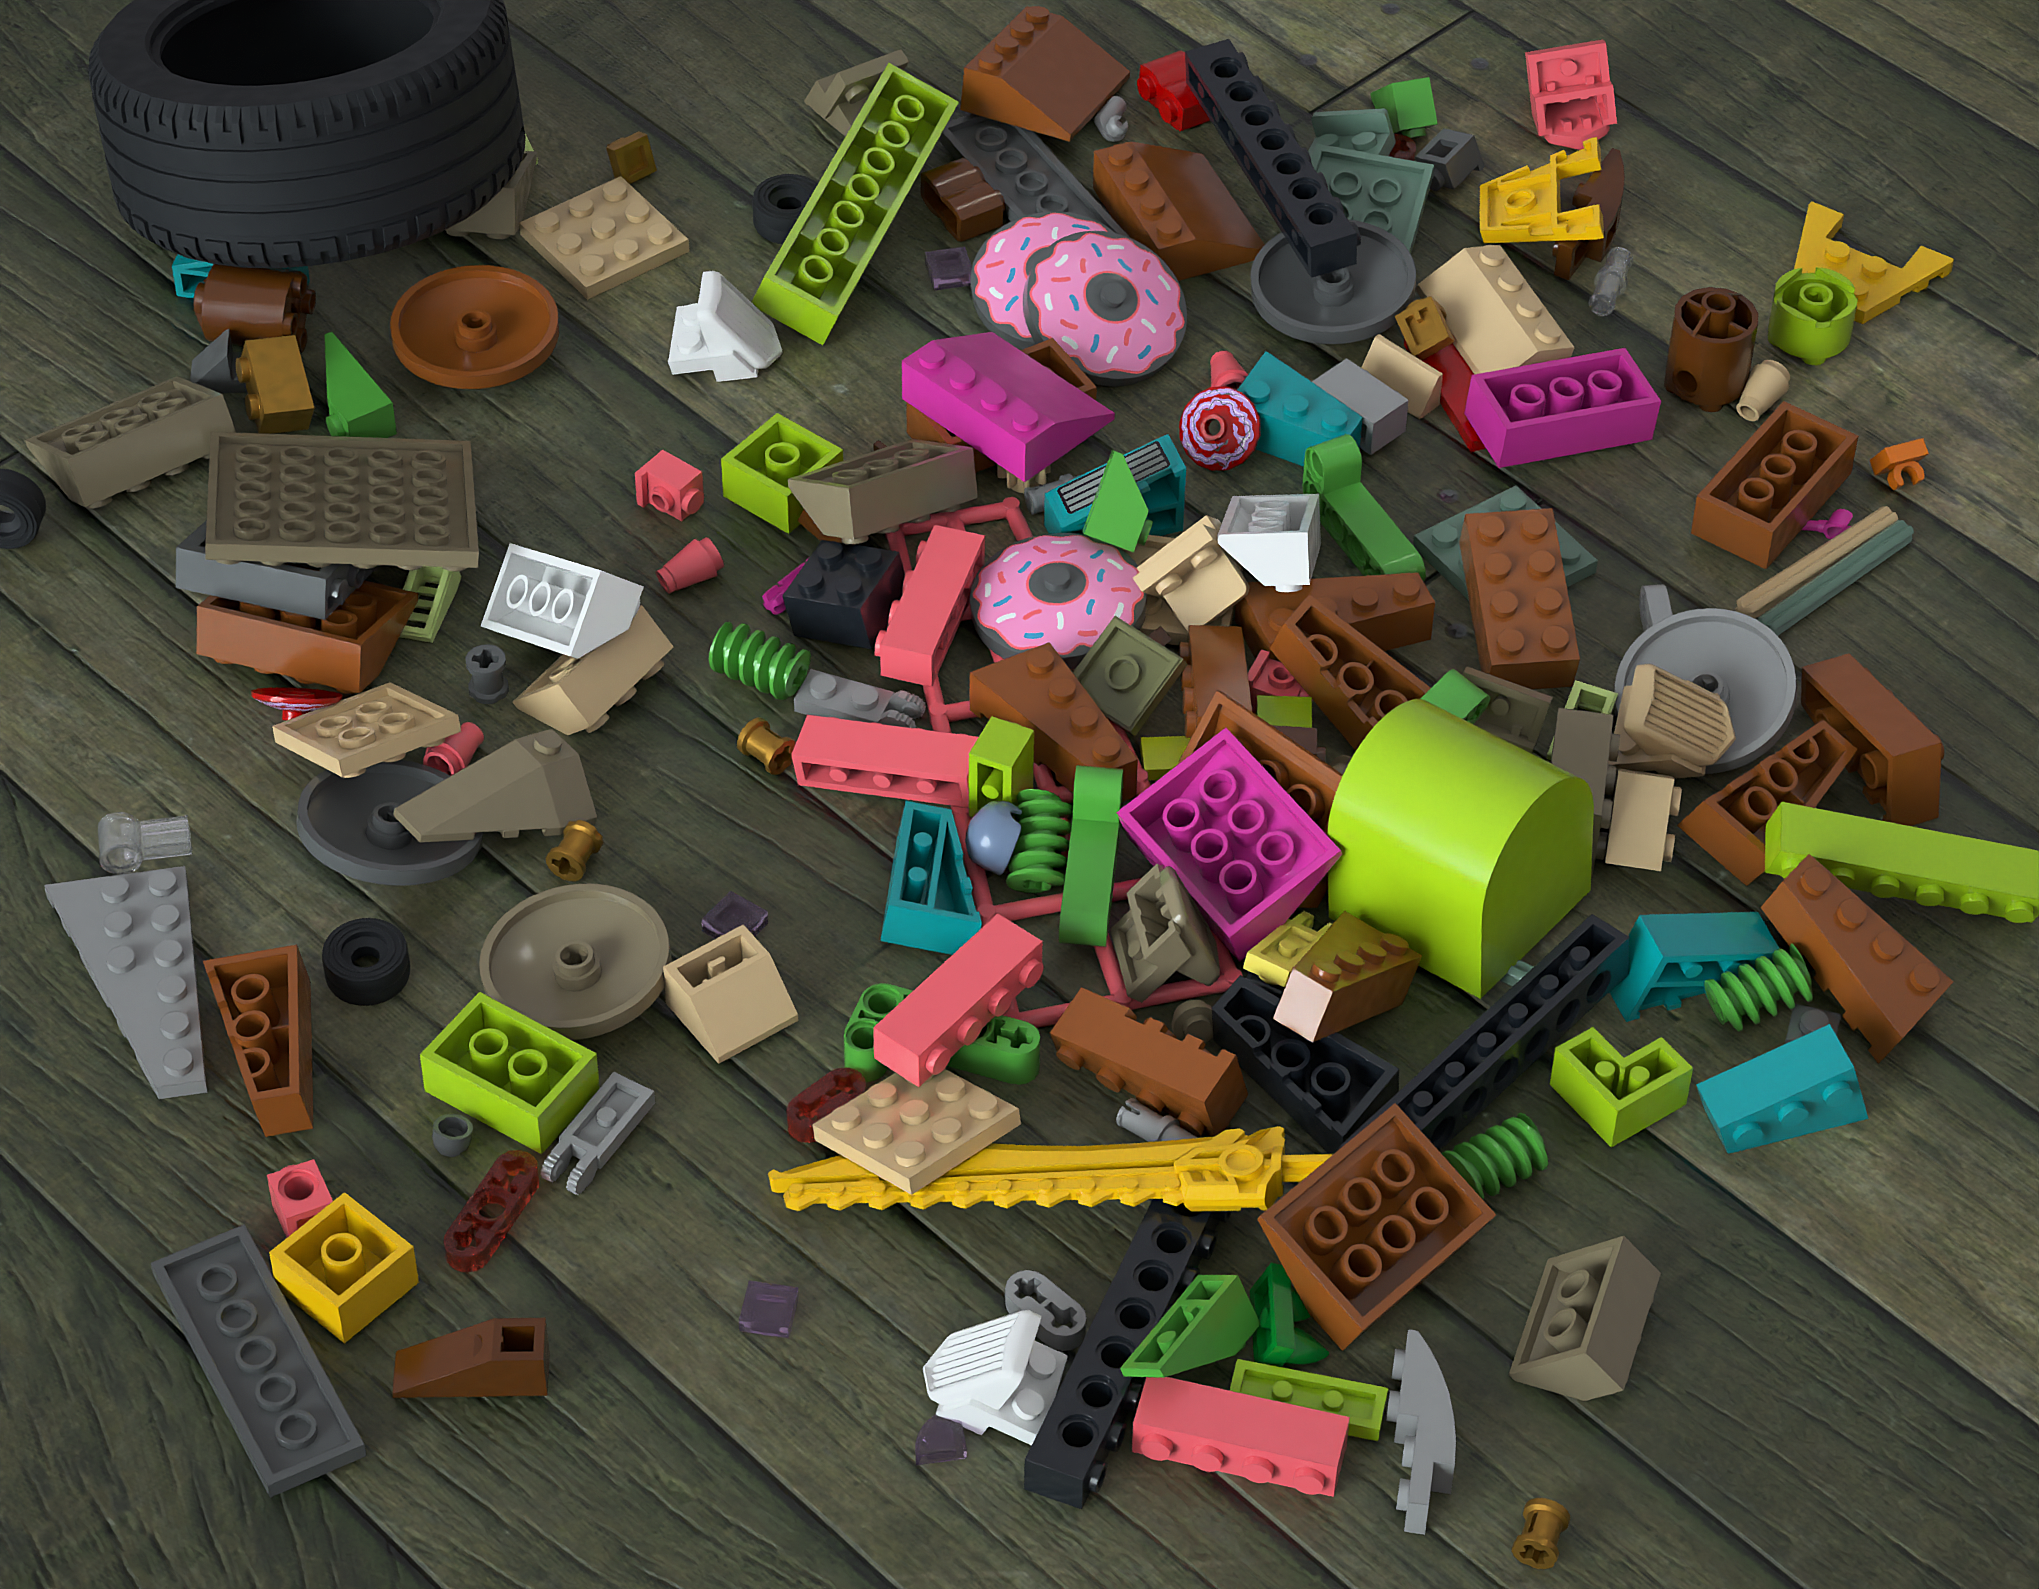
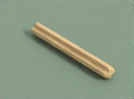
(1813, 564)

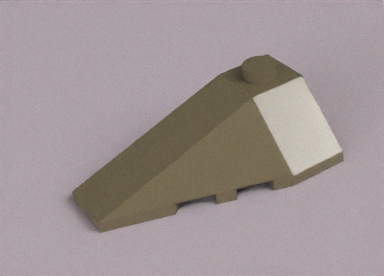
(515, 788)

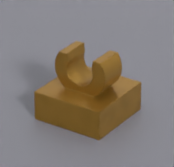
(631, 157)

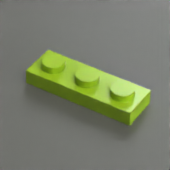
(1357, 1400)

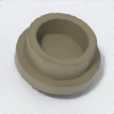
(1193, 1018)

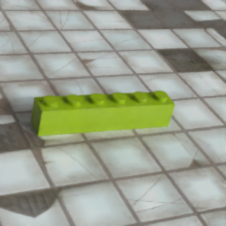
(1907, 861)

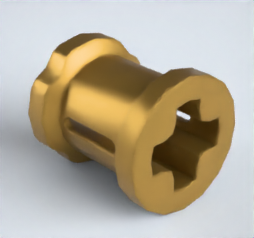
(766, 746)
(570, 856)
(1541, 1533)

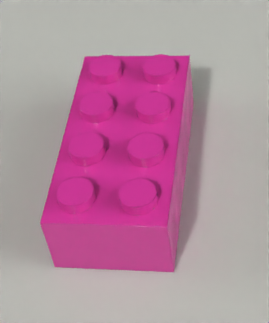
(1562, 407)

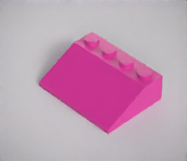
(1000, 401)
(1232, 841)

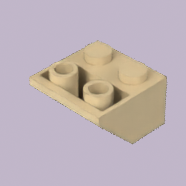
(729, 994)

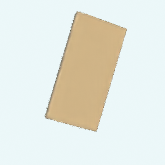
(1405, 374)

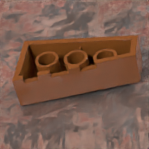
(1383, 608)
(1214, 663)
(1855, 955)
(269, 1024)

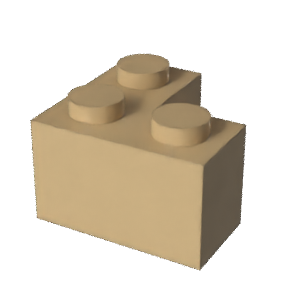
(1641, 820)

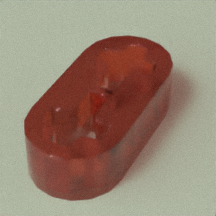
(821, 1100)

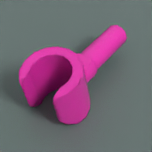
(1834, 526)

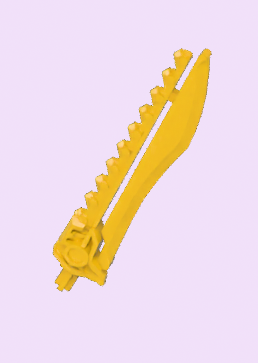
(1200, 1172)

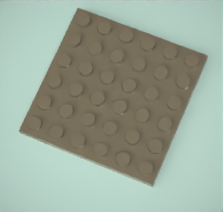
(341, 501)

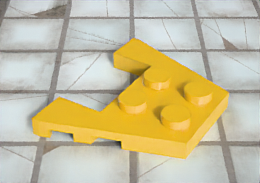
(1528, 203)
(1875, 281)

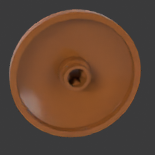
(474, 327)

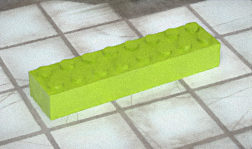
(854, 204)

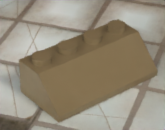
(887, 488)

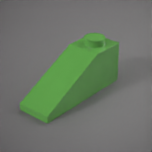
(353, 397)
(1201, 1327)

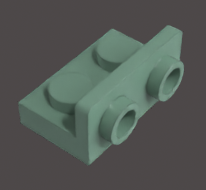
(1354, 130)

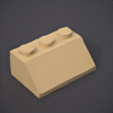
(581, 690)

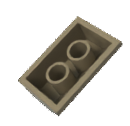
(1587, 1321)

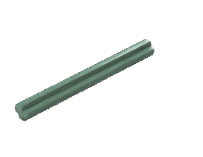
(1837, 577)

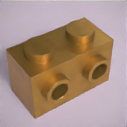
(275, 385)

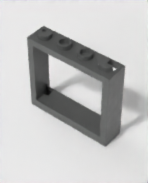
(259, 584)

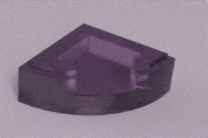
(940, 1441)

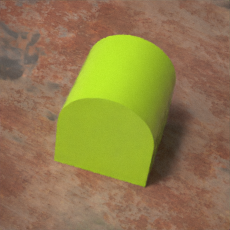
(1458, 843)

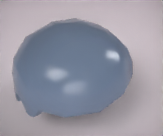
(993, 836)

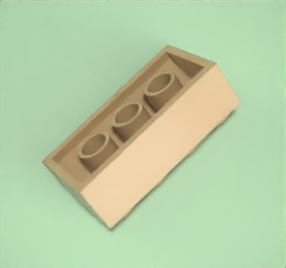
(1494, 312)

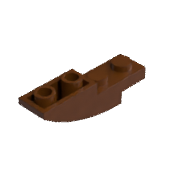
(1602, 188)

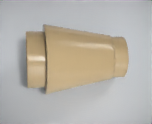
(1764, 387)

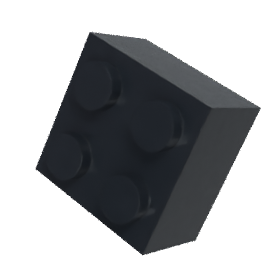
(844, 593)

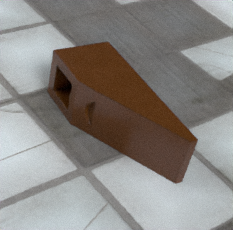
(477, 1361)

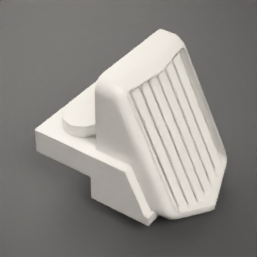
(722, 334)
(996, 1376)

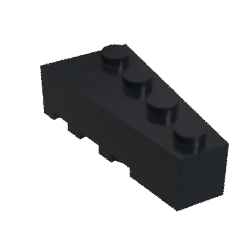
(1321, 1084)

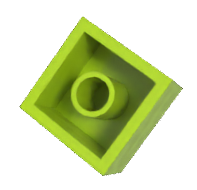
(759, 469)

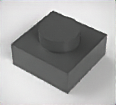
(1808, 1019)

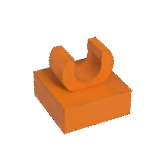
(1901, 458)

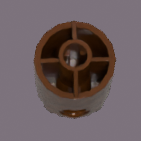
(254, 303)
(1711, 347)

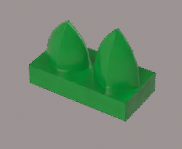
(1277, 1308)

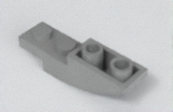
(1424, 1427)

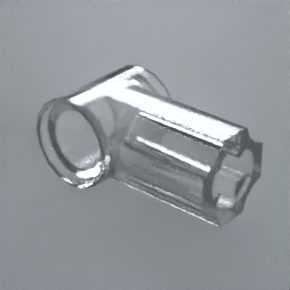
(128, 842)

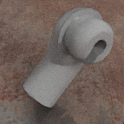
(1108, 119)

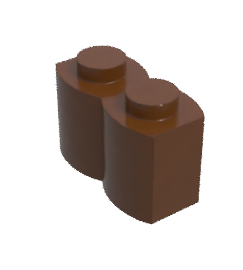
(962, 199)

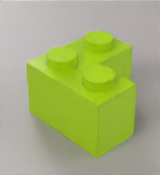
(1618, 1092)

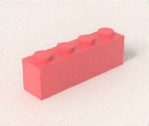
(930, 605)
(883, 760)
(958, 1000)
(1240, 1435)

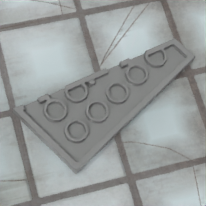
(142, 959)

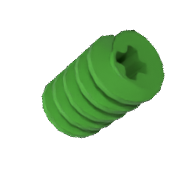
(759, 662)
(1039, 842)
(1759, 987)
(1500, 1155)

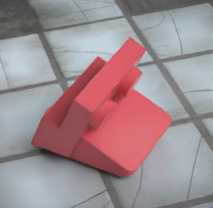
(1571, 93)

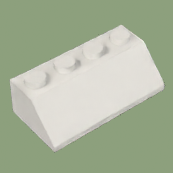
(1274, 537)
(559, 603)

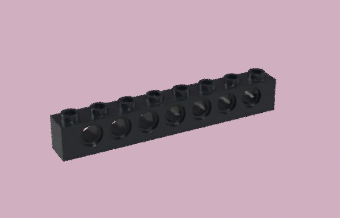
(1272, 158)
(1513, 1032)
(1147, 1284)

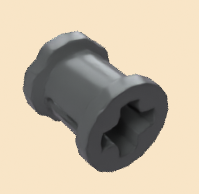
(487, 680)

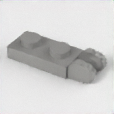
(855, 701)
(598, 1131)

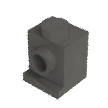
(1453, 158)

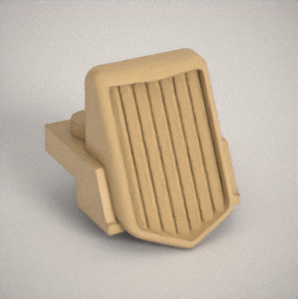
(1194, 575)
(1670, 725)

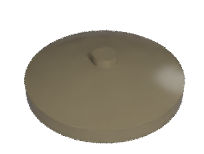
(577, 958)

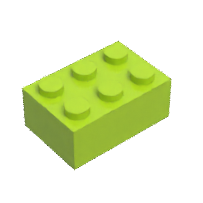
(510, 1072)

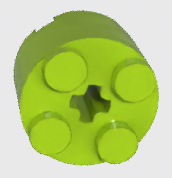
(1812, 314)

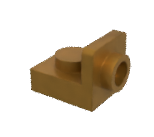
(1424, 327)

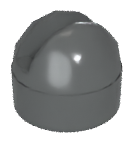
(452, 1134)

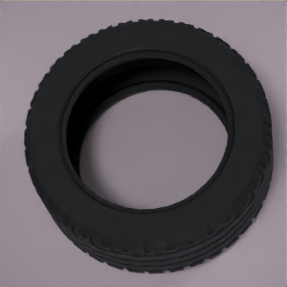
(304, 123)

